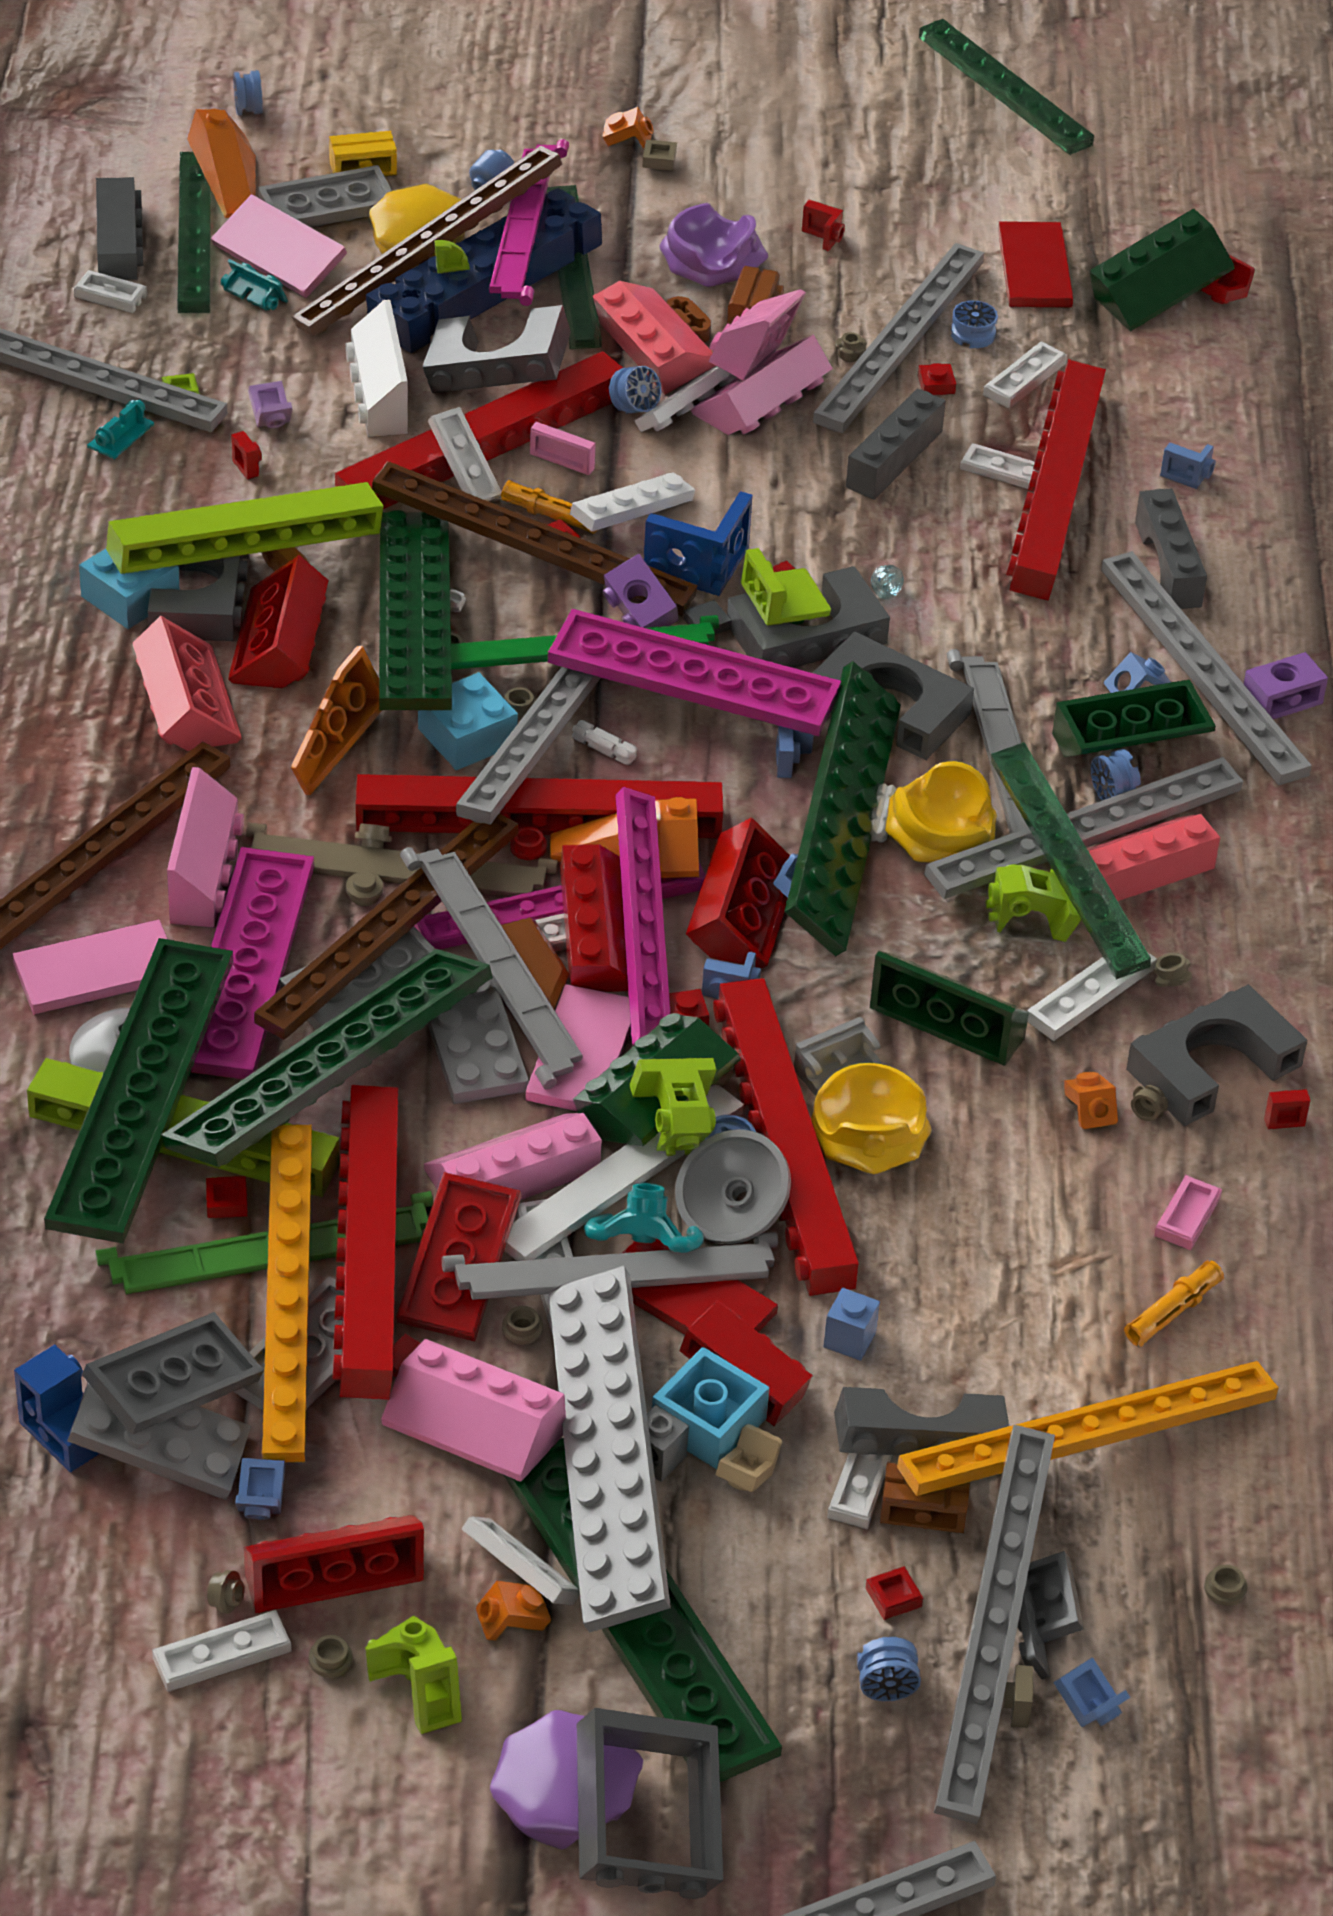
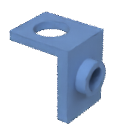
(1140, 670)

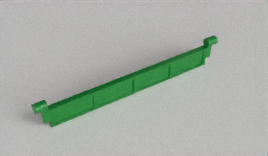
(536, 648)

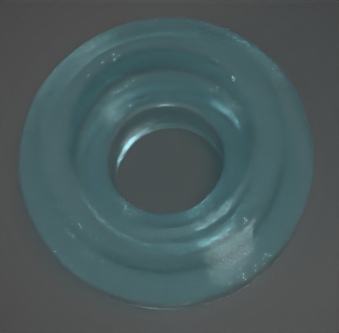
(887, 581)

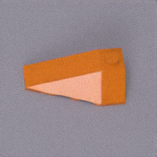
(224, 158)
(340, 720)
(675, 829)

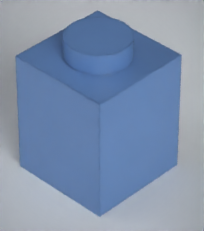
(851, 1324)

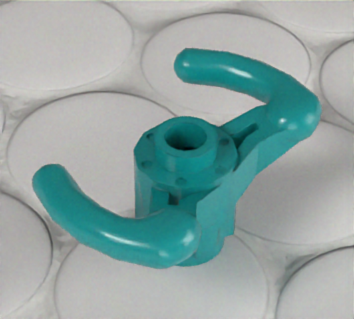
(645, 1221)

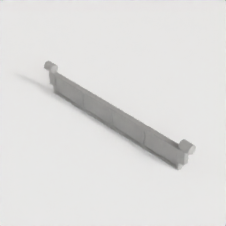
(994, 719)
(508, 969)
(645, 1269)

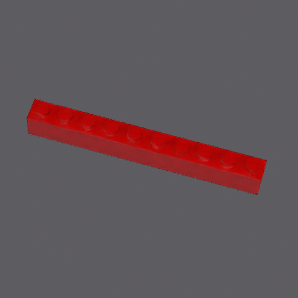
(500, 423)
(1057, 480)
(547, 804)
(779, 1112)
(368, 1244)

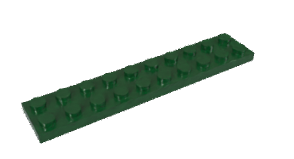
(414, 613)
(841, 809)
(326, 1058)
(139, 1091)
(663, 1651)

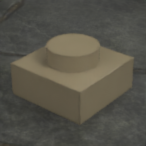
(659, 155)
(1019, 1696)

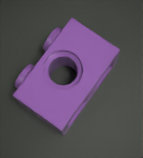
(636, 579)
(1287, 685)

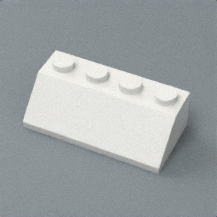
(379, 373)

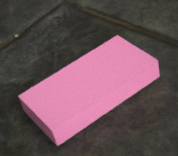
(562, 448)
(1188, 1212)

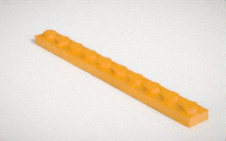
(287, 1295)
(1092, 1425)

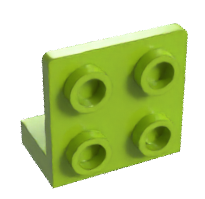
(782, 594)

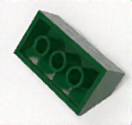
(1160, 270)
(1130, 718)
(947, 1008)
(631, 1119)

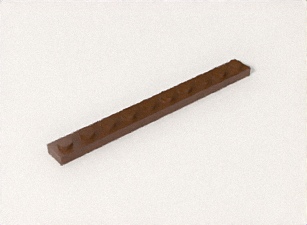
(420, 245)
(514, 529)
(104, 842)
(375, 933)

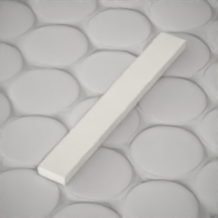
(598, 1189)

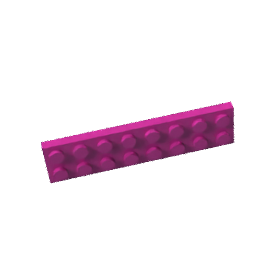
(694, 672)
(259, 928)

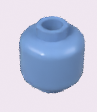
(489, 166)

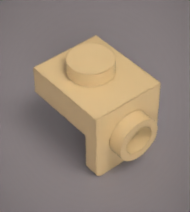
(751, 1460)

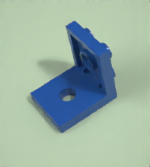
(708, 554)

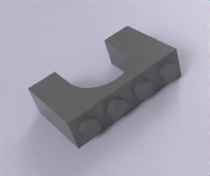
(533, 357)
(208, 611)
(793, 645)
(940, 699)
(1236, 1020)

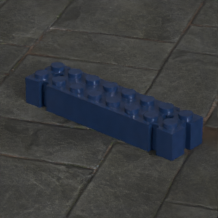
(425, 296)

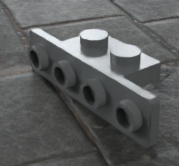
(1047, 1609)

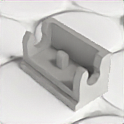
(833, 1050)

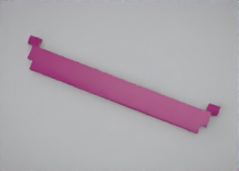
(519, 237)

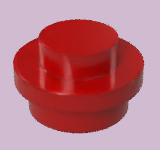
(528, 844)

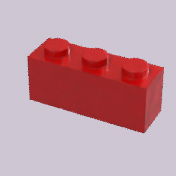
(735, 1341)

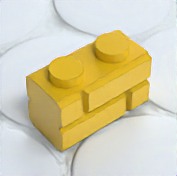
(362, 151)

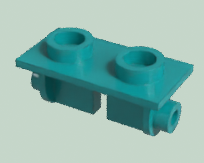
(265, 290)
(121, 432)

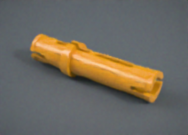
(538, 502)
(1185, 1293)

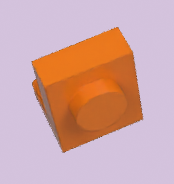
(627, 125)
(1094, 1099)
(511, 1606)

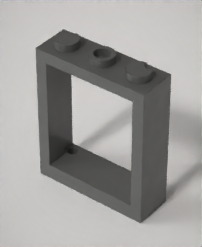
(663, 1736)

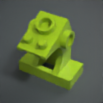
(1024, 889)
(680, 1122)
(420, 1656)

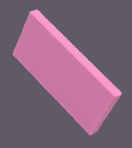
(279, 245)
(87, 967)
(600, 1030)

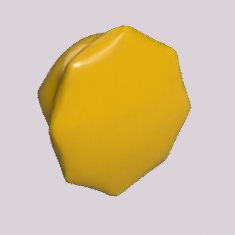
(406, 211)
(942, 812)
(871, 1118)

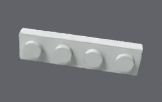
(681, 401)
(632, 501)
(1080, 998)

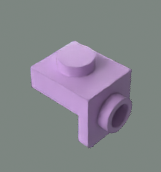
(270, 404)

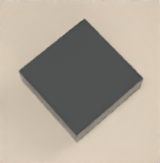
(709, 608)

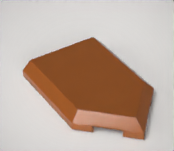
(538, 957)

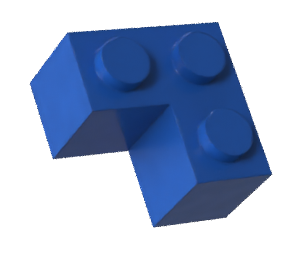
(48, 1403)

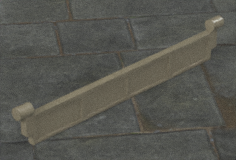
(348, 859)

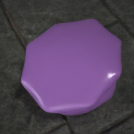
(710, 247)
(540, 1783)

